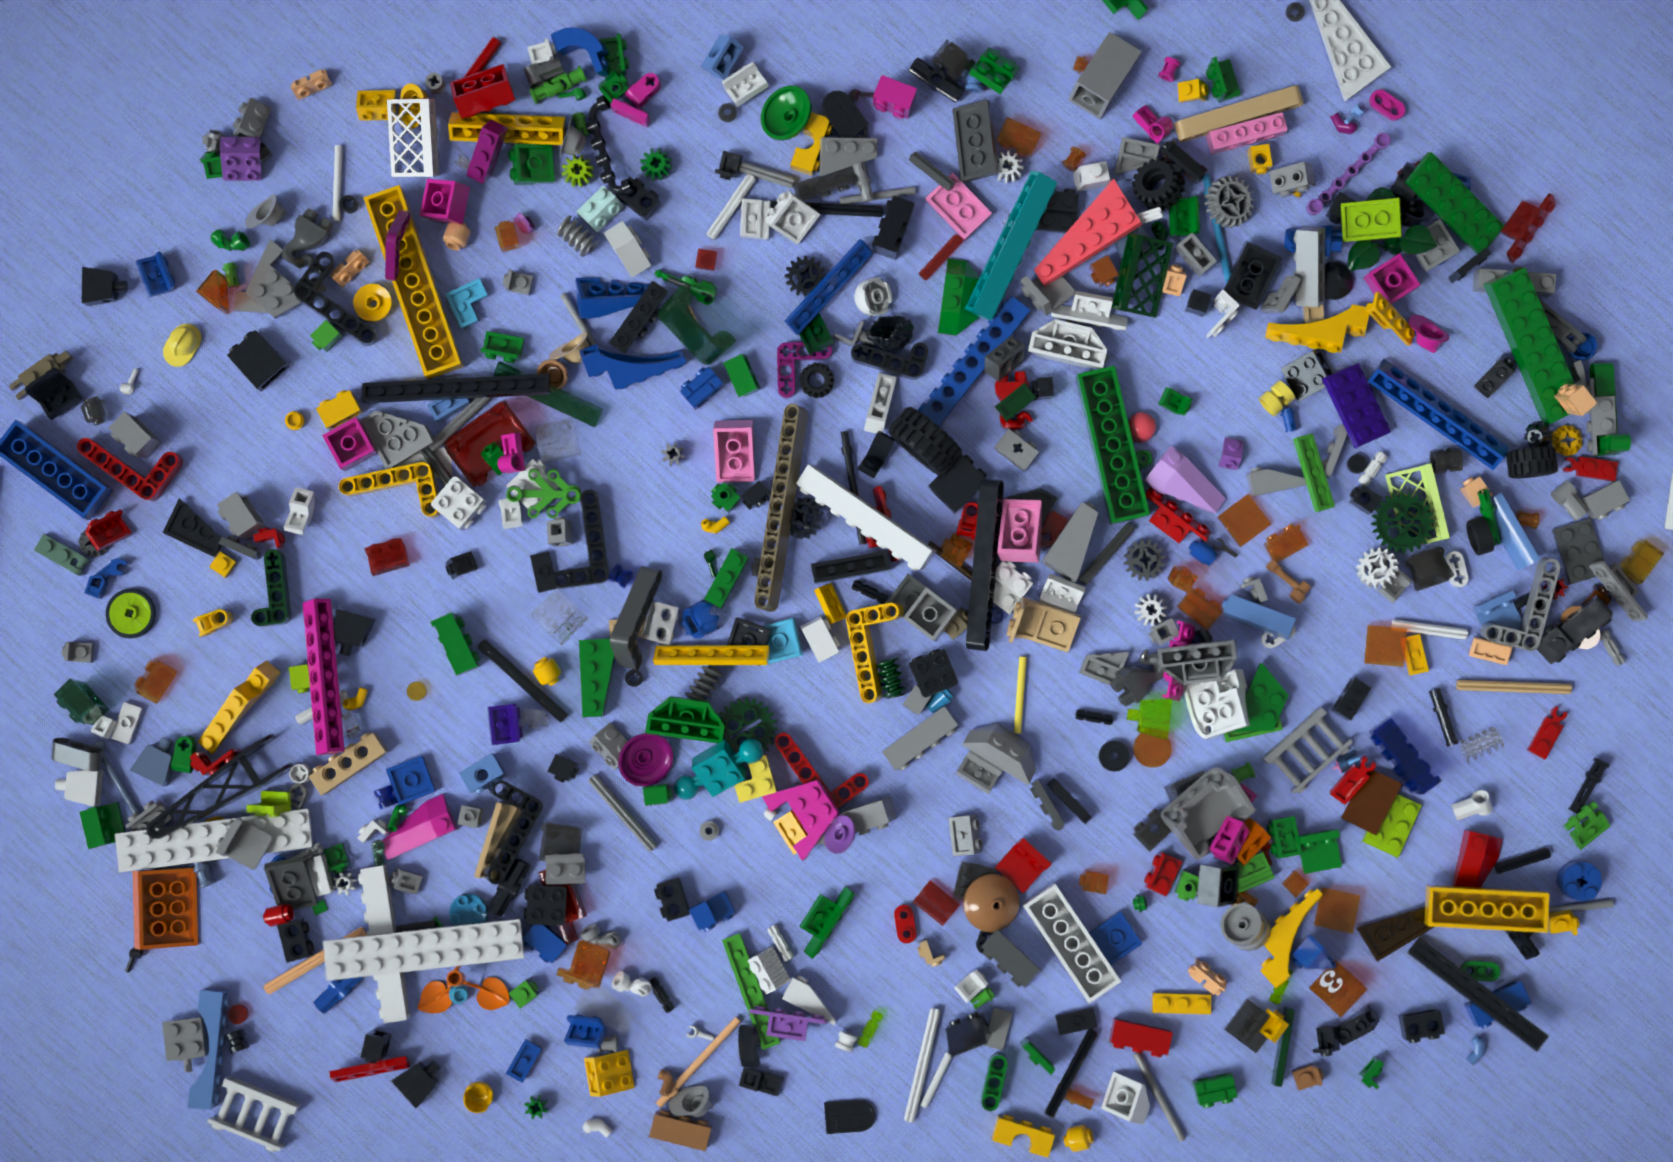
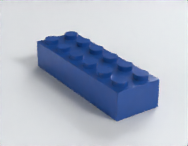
(53, 470)

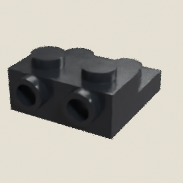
(1060, 212)

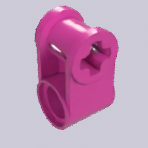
(641, 91)

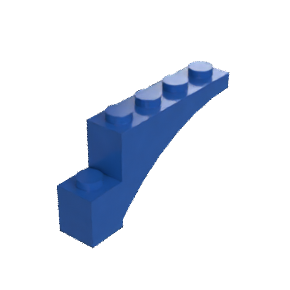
(628, 369)

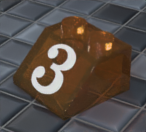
(1338, 989)

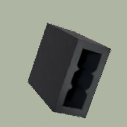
(257, 360)
(958, 483)

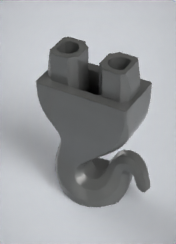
(306, 237)
(1136, 679)

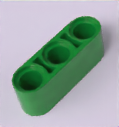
(997, 1090)

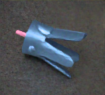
(1347, 761)

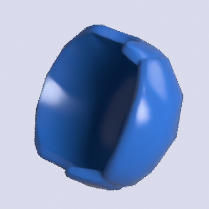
(1587, 349)

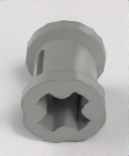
(438, 88)
(609, 1044)

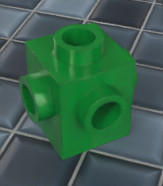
(728, 503)

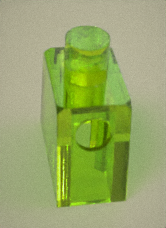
(1152, 717)

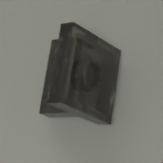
(1247, 1024)

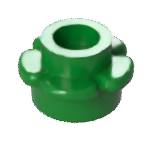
(1148, 458)
(1140, 903)

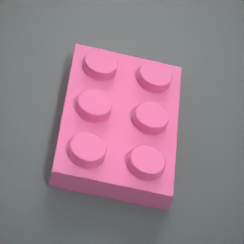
(959, 207)

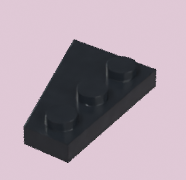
(192, 530)

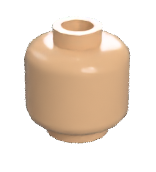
(456, 236)

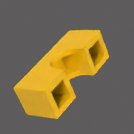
(807, 160)
(1007, 1128)

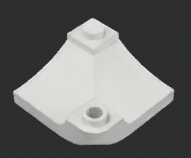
(1218, 705)

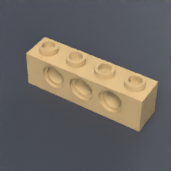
(320, 776)

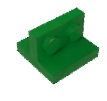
(102, 824)

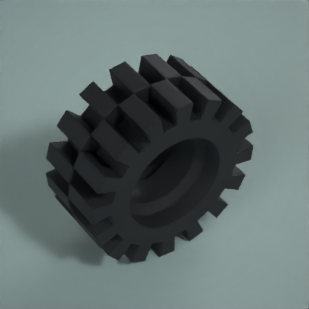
(808, 372)

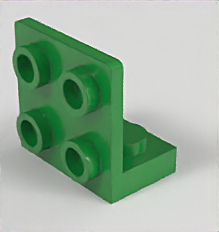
(1223, 80)
(1320, 851)

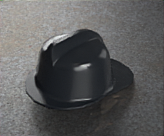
(1415, 214)

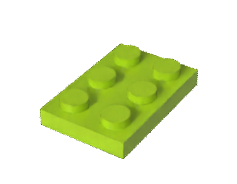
(1371, 220)
(1395, 827)

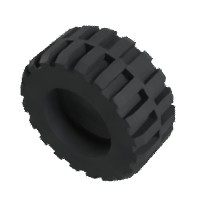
(925, 441)

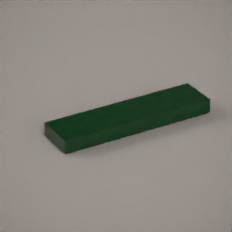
(1282, 1049)

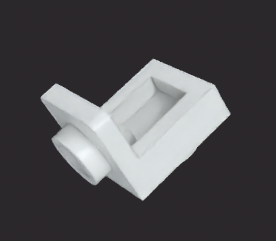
(542, 52)
(510, 513)
(368, 830)
(971, 985)

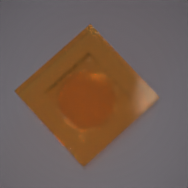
(1295, 883)

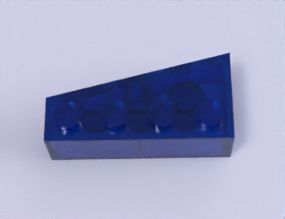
(1403, 757)

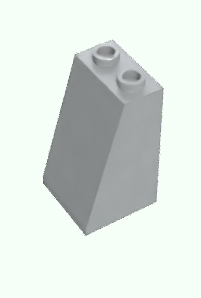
(1104, 75)
(1070, 546)

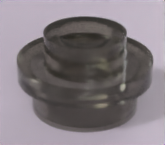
(1299, 8)
(727, 118)

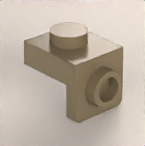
(959, 624)

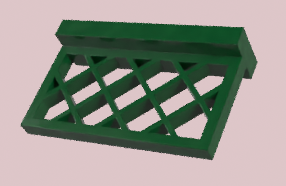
(1132, 255)

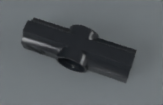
(946, 87)
(509, 887)

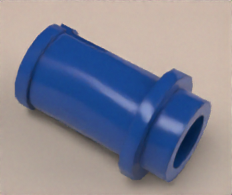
(1289, 419)

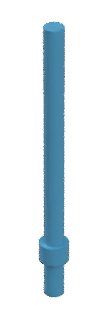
(1219, 235)

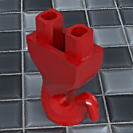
(1002, 390)

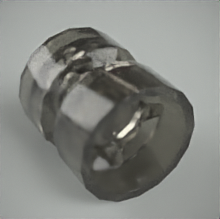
(1446, 460)

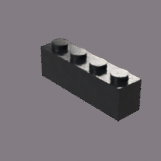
(850, 567)
(1579, 626)

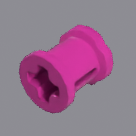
(1169, 69)

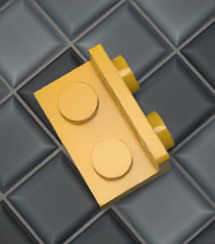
(373, 104)
(790, 829)

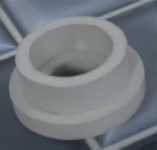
(704, 835)

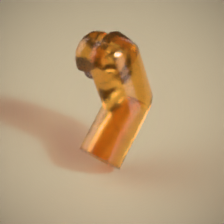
(1246, 897)

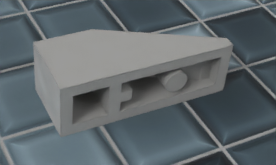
(1270, 481)

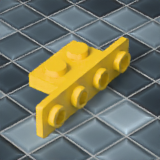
(1390, 318)

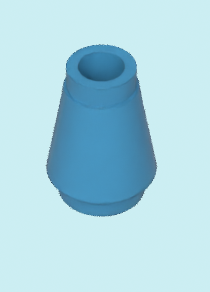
(939, 700)

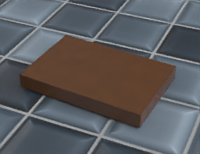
(1372, 802)

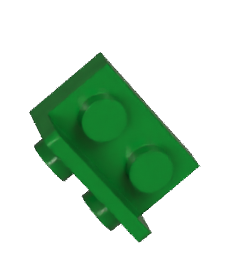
(1284, 837)

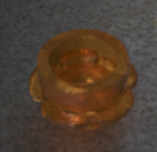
(1080, 64)

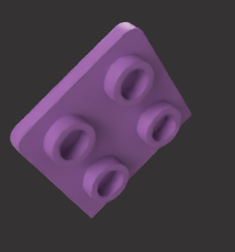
(240, 158)

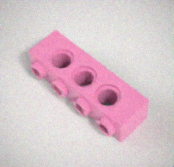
(1246, 133)

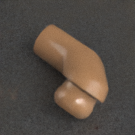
(668, 1082)

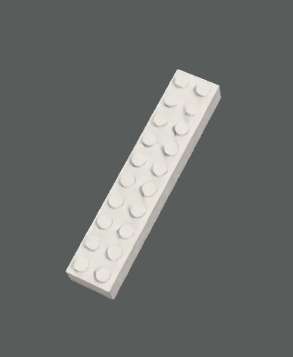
(423, 949)

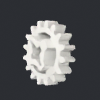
(1378, 571)

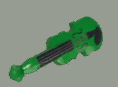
(703, 291)

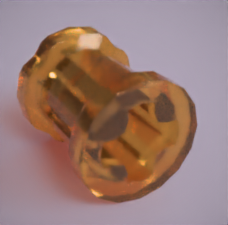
(1073, 158)
(1528, 519)

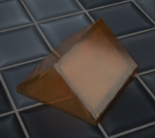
(215, 291)

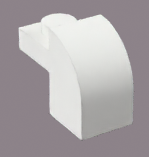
(301, 511)

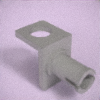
(858, 335)

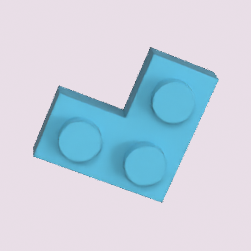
(461, 300)

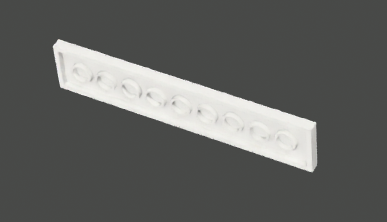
(199, 841)

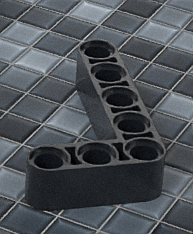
(329, 306)
(591, 547)
(512, 829)

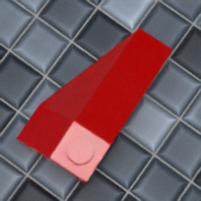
(1476, 859)

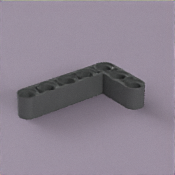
(632, 616)

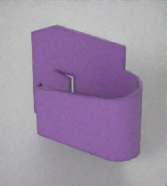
(526, 223)

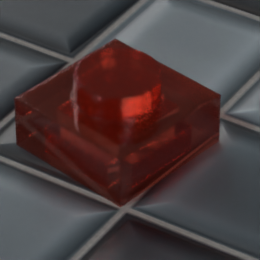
(706, 260)

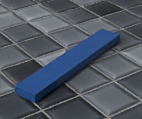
(828, 287)

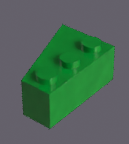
(456, 643)

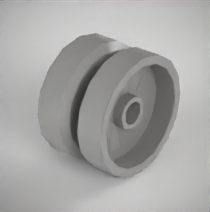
(1245, 927)

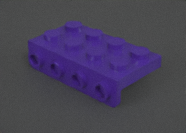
(1356, 405)

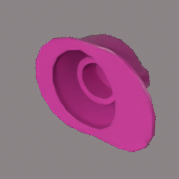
(1428, 334)

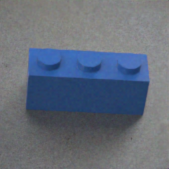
(1511, 993)

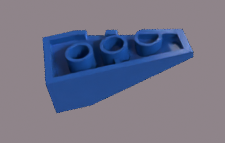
(604, 298)
(1312, 955)

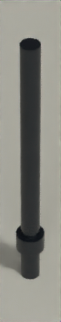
(847, 451)

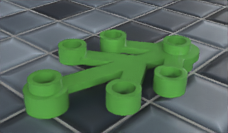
(546, 494)

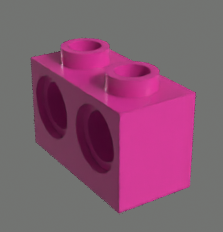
(1229, 840)

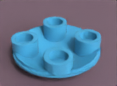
(468, 910)

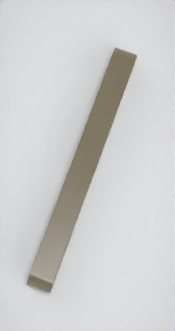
(786, 500)

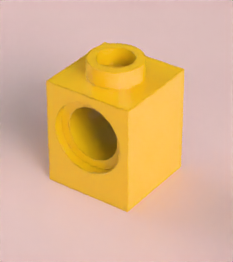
(1262, 151)

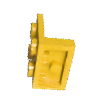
(609, 1073)

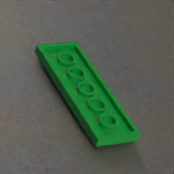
(1454, 203)

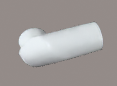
(597, 1125)

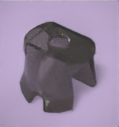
(1429, 568)

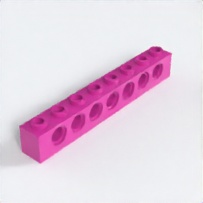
(323, 677)

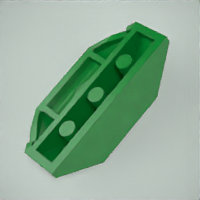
(958, 288)
(686, 720)

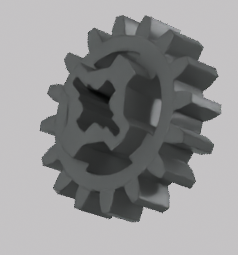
(1131, 562)

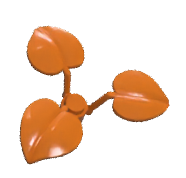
(436, 999)

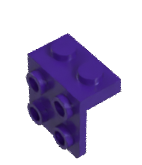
(504, 724)

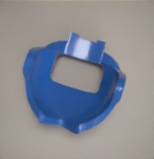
(702, 619)

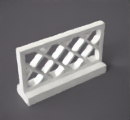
(428, 140)

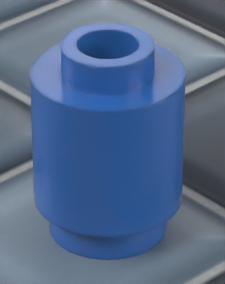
(1202, 552)

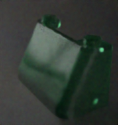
(689, 331)

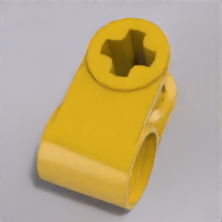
(210, 622)

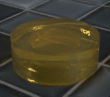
(416, 691)

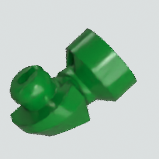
(238, 242)

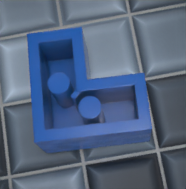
(712, 910)

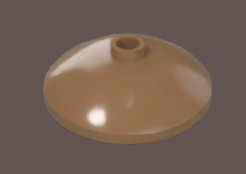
(981, 897)

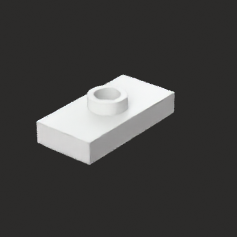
(127, 723)

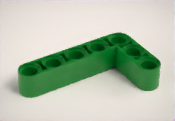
(1605, 386)

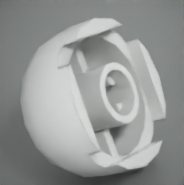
(873, 296)

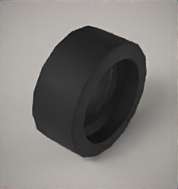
(1480, 536)

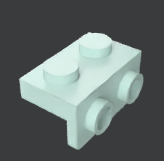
(600, 209)

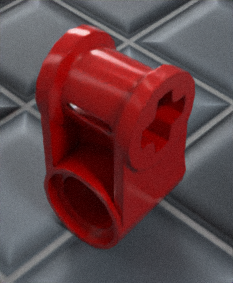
(967, 522)

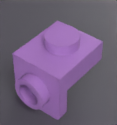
(1231, 453)

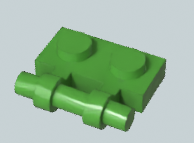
(1590, 828)

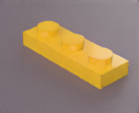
(1181, 1003)

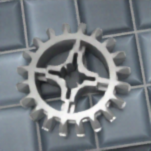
(1234, 214)

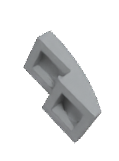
(1578, 373)

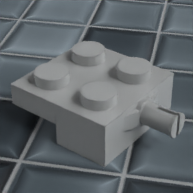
(185, 1040)

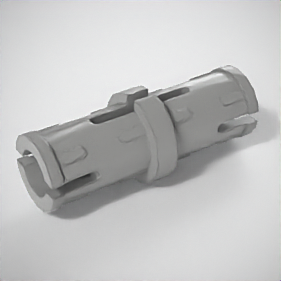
(863, 182)

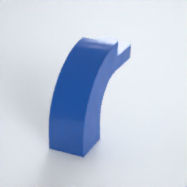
(572, 39)

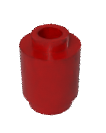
(278, 915)

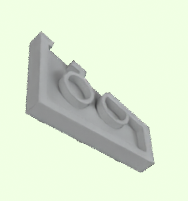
(845, 152)

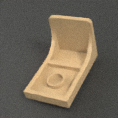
(1043, 624)

